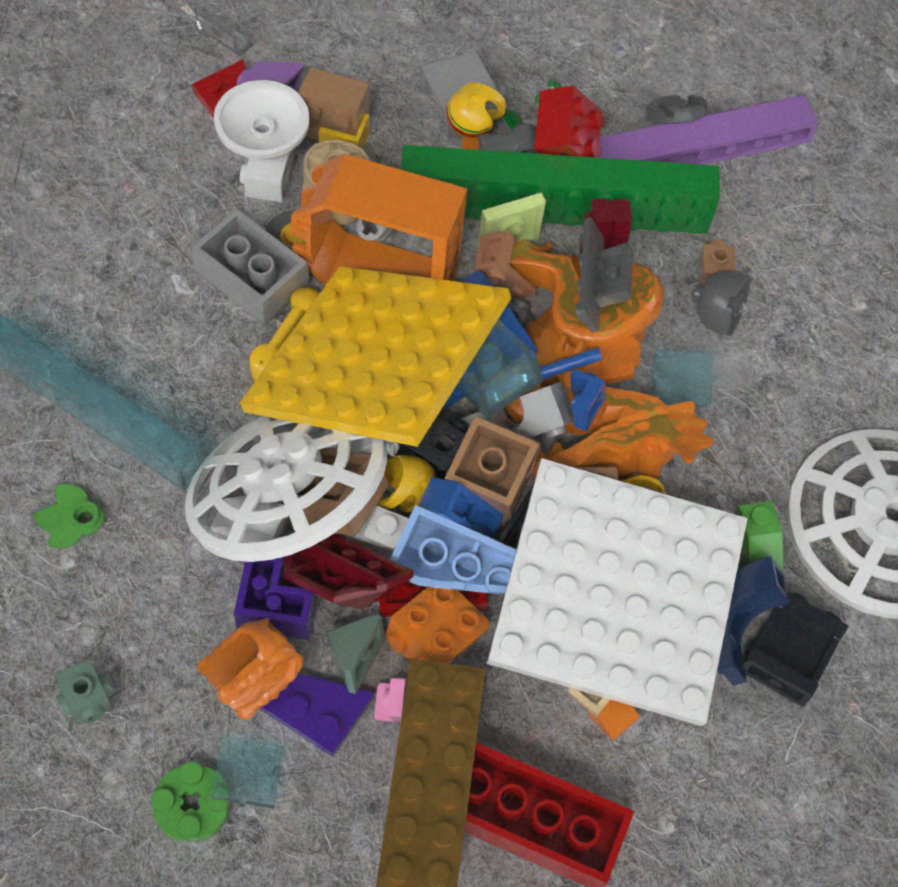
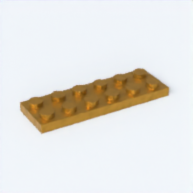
(431, 776)

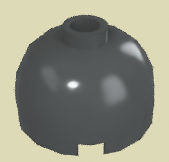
(721, 300)

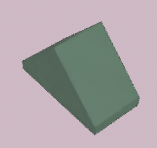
(356, 648)

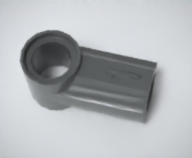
(518, 140)

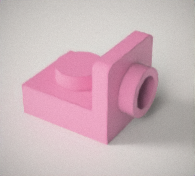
(390, 700)

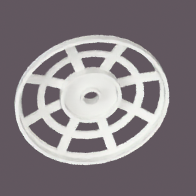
(277, 472)
(866, 517)

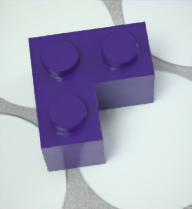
(264, 596)

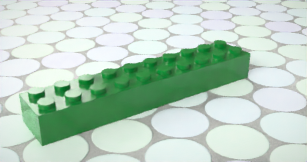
(660, 193)

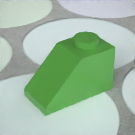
(761, 534)

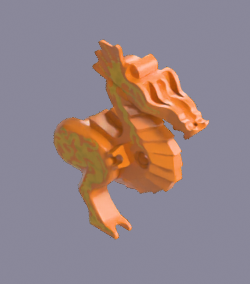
(631, 427)

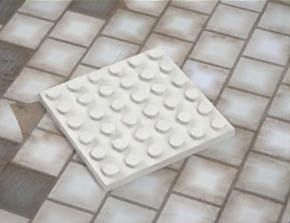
(619, 592)

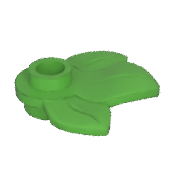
(65, 518)

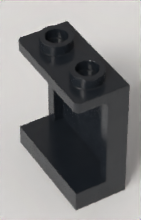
(794, 648)

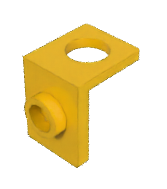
(359, 140)

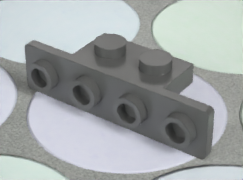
(604, 275)

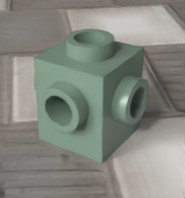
(83, 693)

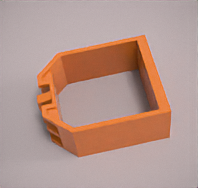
(384, 198)

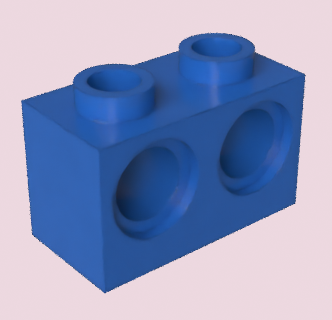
(461, 506)

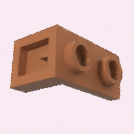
(494, 261)

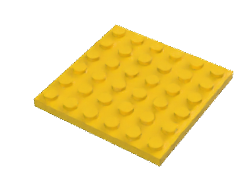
(377, 354)

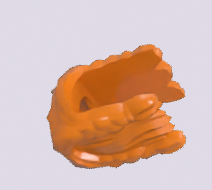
(251, 667)

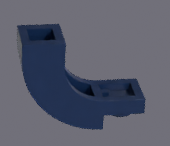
(755, 590)

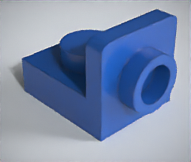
(588, 397)

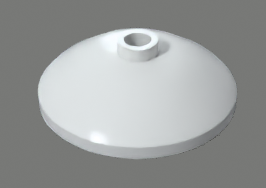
(261, 108)

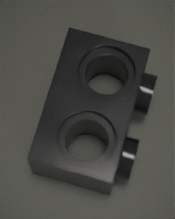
(429, 445)

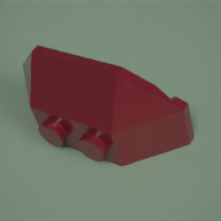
(345, 572)

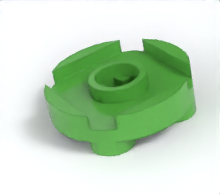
(169, 797)

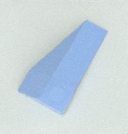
(452, 555)

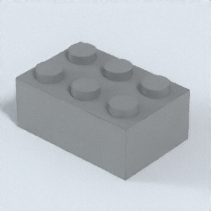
(250, 265)

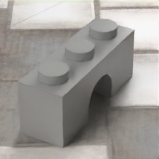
(544, 412)

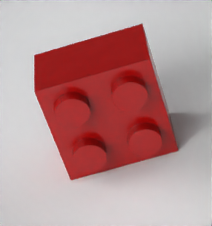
(568, 123)

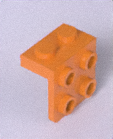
(436, 626)

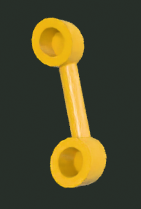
(300, 302)

